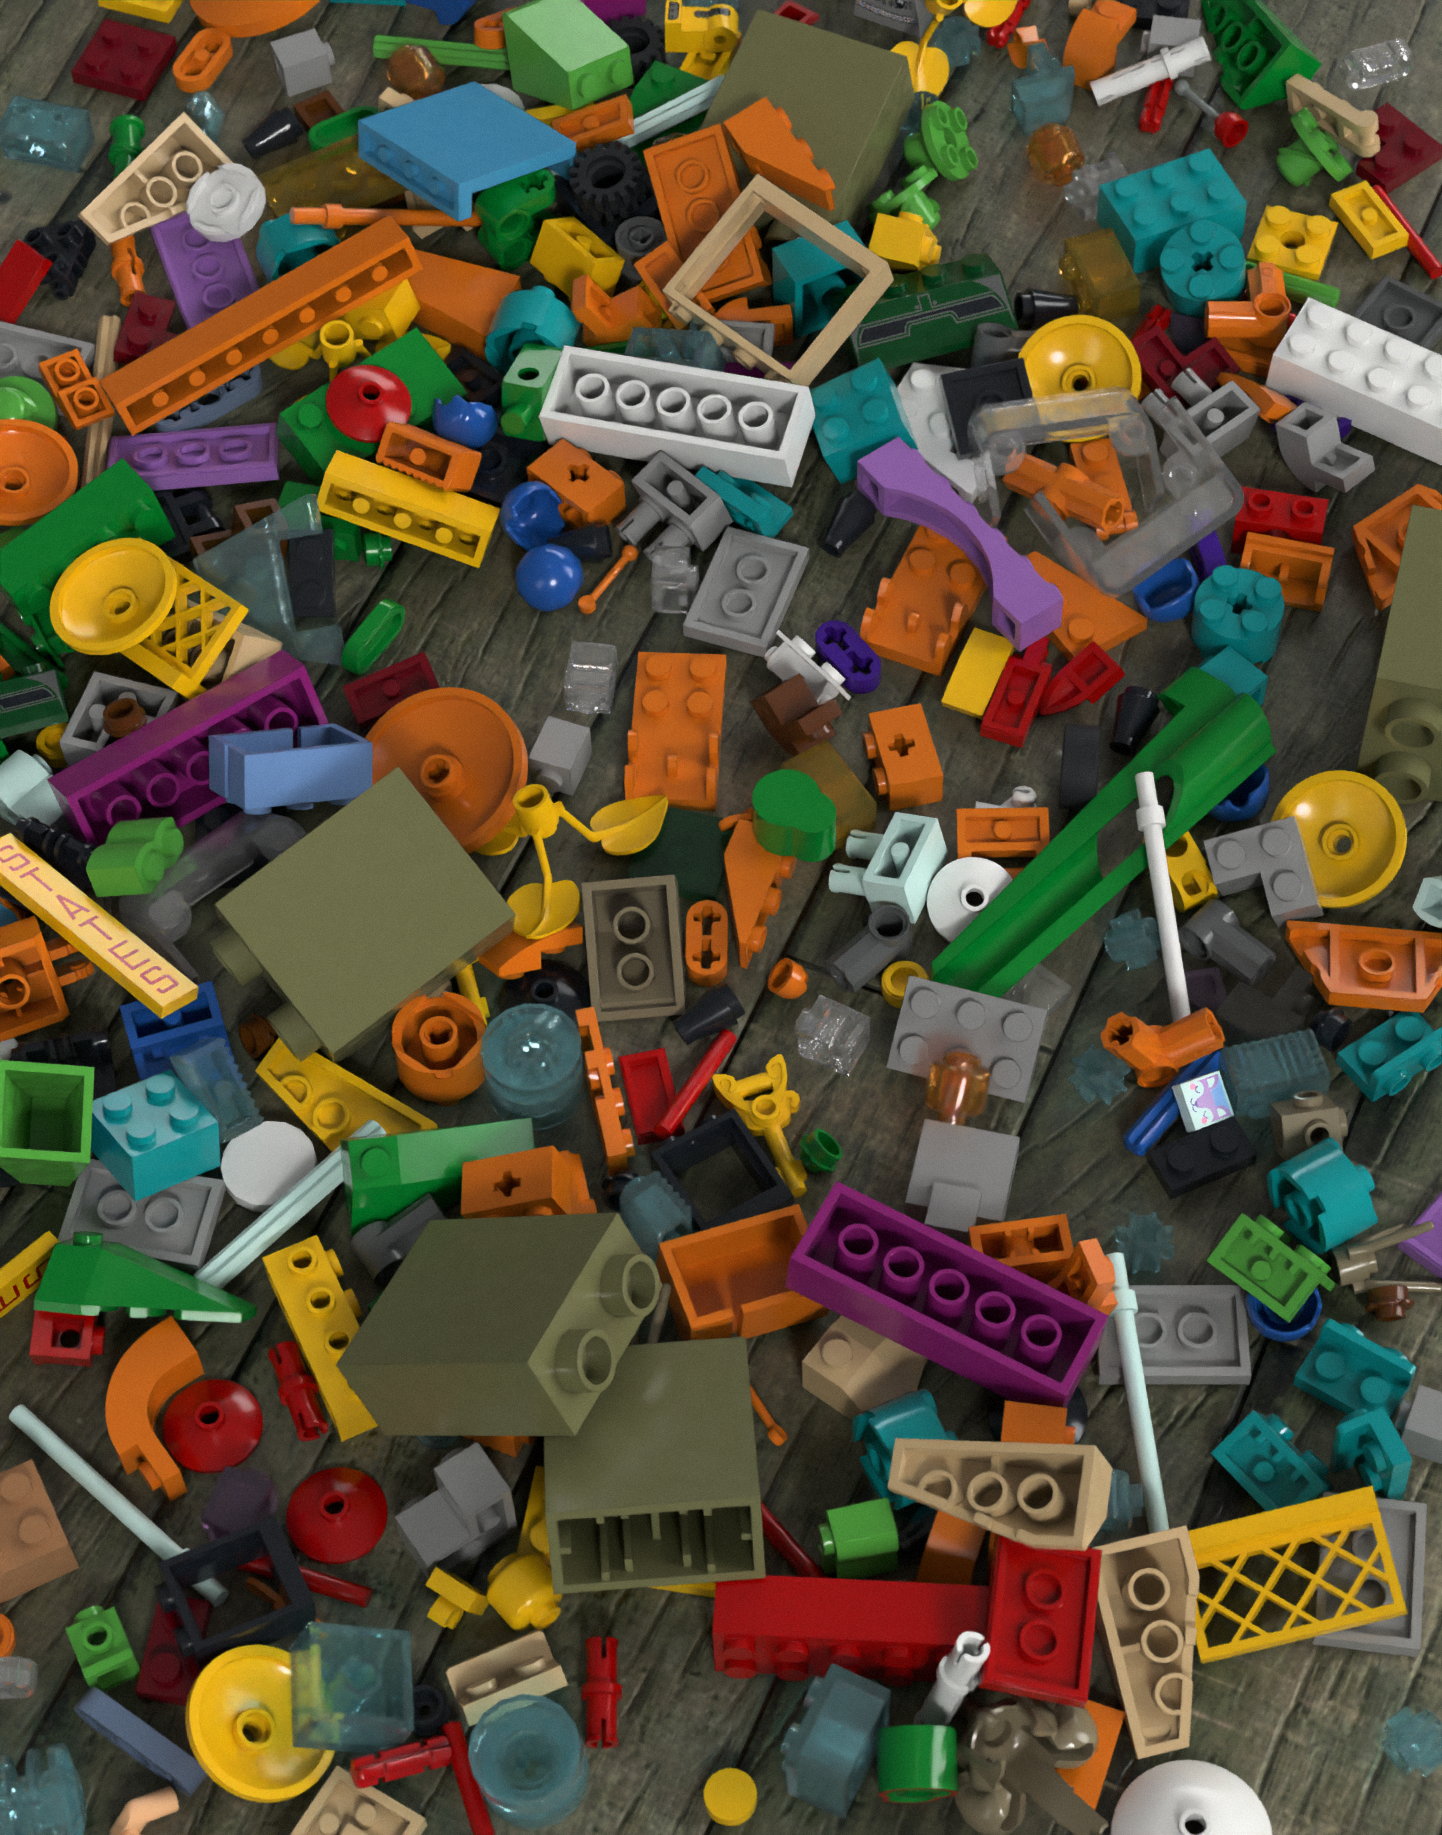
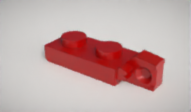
(1018, 696)

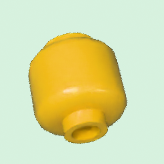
(523, 1592)

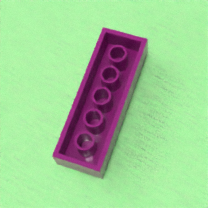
(166, 762)
(945, 1300)

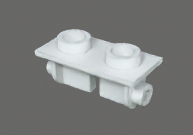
(795, 658)

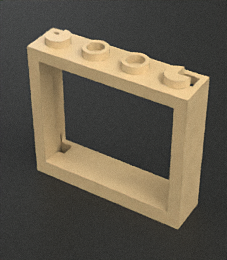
(726, 234)

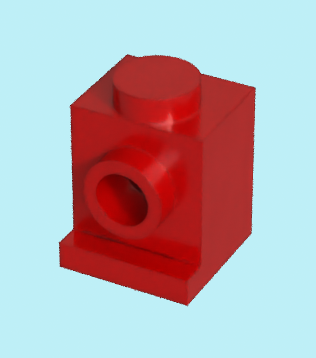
(51, 1328)

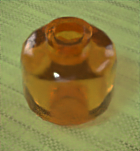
(415, 72)
(1054, 154)
(957, 1087)

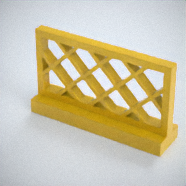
(160, 659)
(1290, 1528)

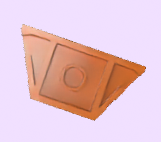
(1381, 540)
(1369, 964)

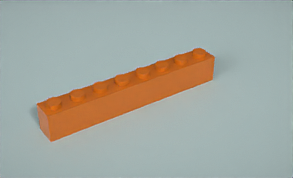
(261, 325)

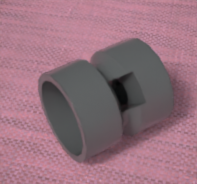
(634, 241)

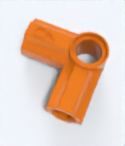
(1260, 318)
(1159, 1051)

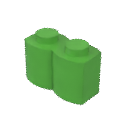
(134, 856)
(859, 1540)

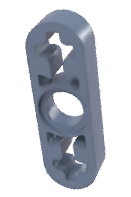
(202, 415)
(140, 1741)

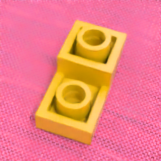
(977, 673)

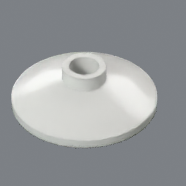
(948, 892)

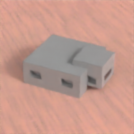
(961, 1178)

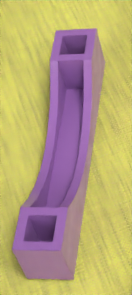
(908, 489)

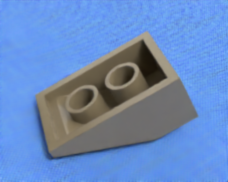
(634, 948)

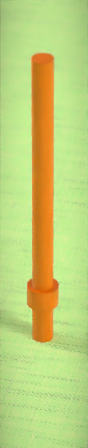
(335, 216)

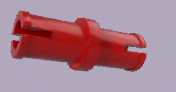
(298, 1391)
(601, 1692)

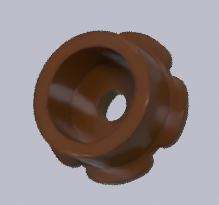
(123, 717)
(257, 1035)
(1389, 1302)

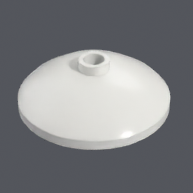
(1185, 1792)

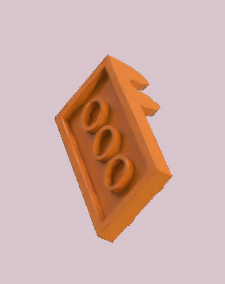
(694, 189)
(924, 604)
(677, 729)

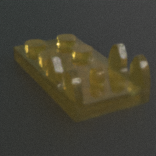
(328, 177)

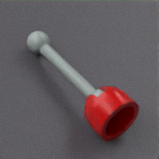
(1228, 127)

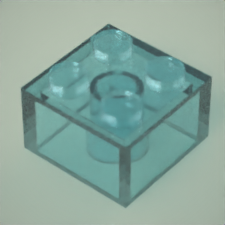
(351, 1688)
(836, 1739)

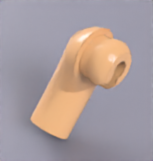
(143, 1810)

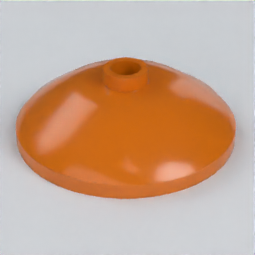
(39, 468)

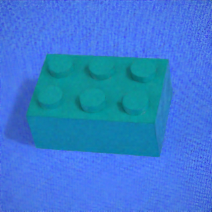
(1162, 200)

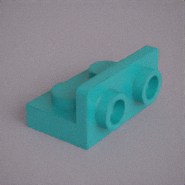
(748, 503)
(1392, 1055)
(1354, 1371)
(1377, 1445)
(1270, 1465)

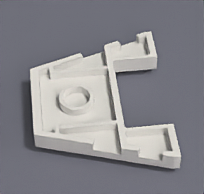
(931, 428)

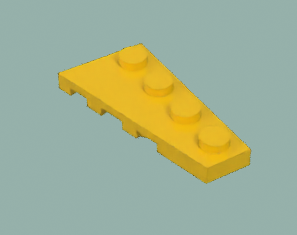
(333, 1099)

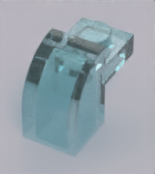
(1045, 92)

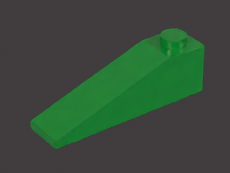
(1255, 51)
(399, 1168)
(103, 1275)

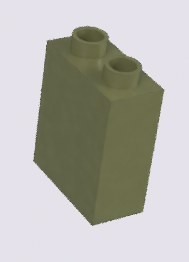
(838, 97)
(1405, 710)
(360, 920)
(502, 1326)
(659, 1475)

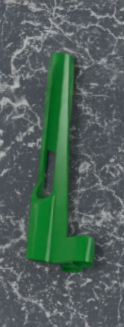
(1207, 754)

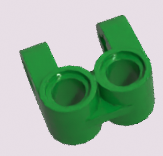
(514, 217)

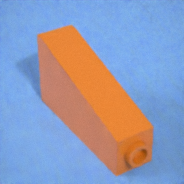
(459, 299)

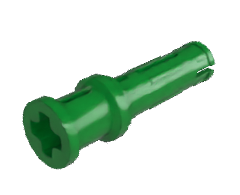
(127, 137)

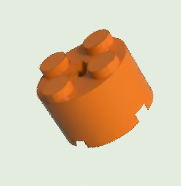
(439, 1047)

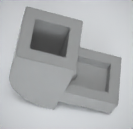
(1315, 453)

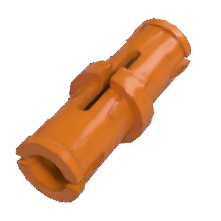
(127, 269)

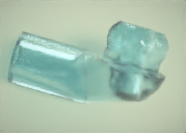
(209, 110)

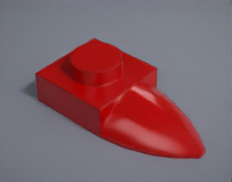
(1082, 679)

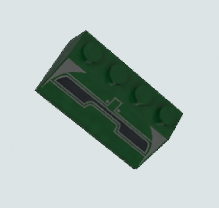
(929, 312)
(32, 700)

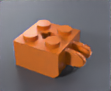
(36, 992)

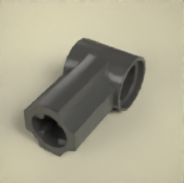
(996, 344)
(1217, 935)
(870, 951)
(385, 1245)

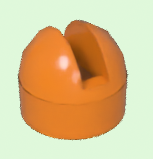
(788, 979)

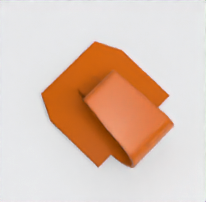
(1022, 39)

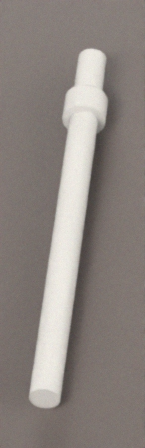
(1151, 822)

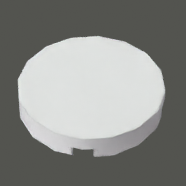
(226, 202)
(266, 1164)

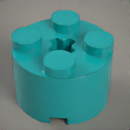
(289, 245)
(1190, 256)
(531, 318)
(1238, 611)
(1323, 1196)
(906, 1417)

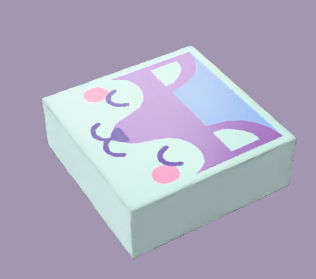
(1202, 1101)

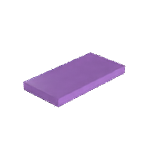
(201, 272)
(201, 456)

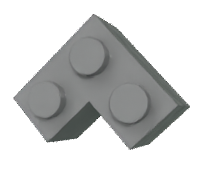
(85, 729)
(1270, 857)
(460, 1518)

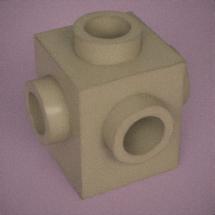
(1305, 1122)

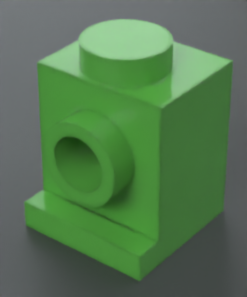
(110, 1662)

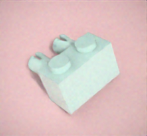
(900, 863)

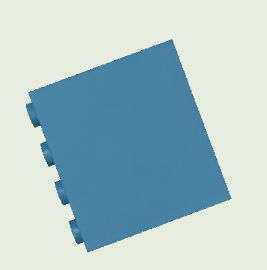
(460, 146)

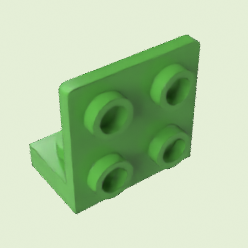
(1263, 1264)

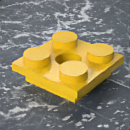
(1285, 227)

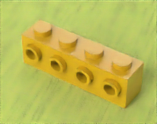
(407, 509)
(321, 1323)

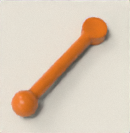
(587, 603)
(774, 1432)

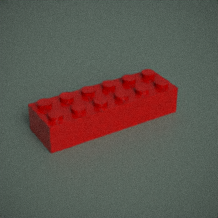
(861, 1625)

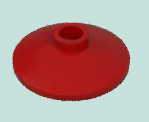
(365, 418)
(214, 1445)
(342, 1535)

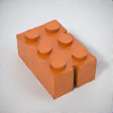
(736, 1277)

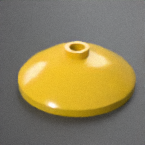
(1080, 349)
(113, 596)
(1351, 807)
(253, 1692)

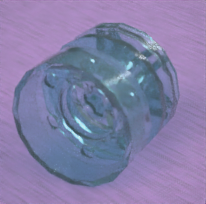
(534, 1065)
(506, 1742)
(42, 1798)

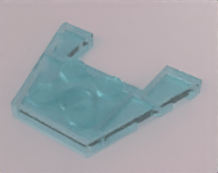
(253, 574)

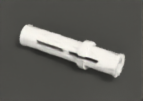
(1147, 72)
(954, 1679)

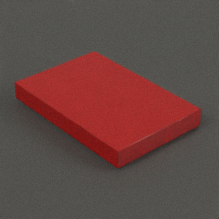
(1041, 1622)

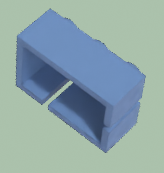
(266, 771)

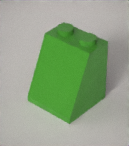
(564, 53)
(45, 1121)

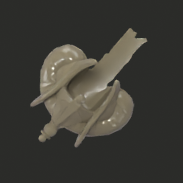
(1014, 1752)

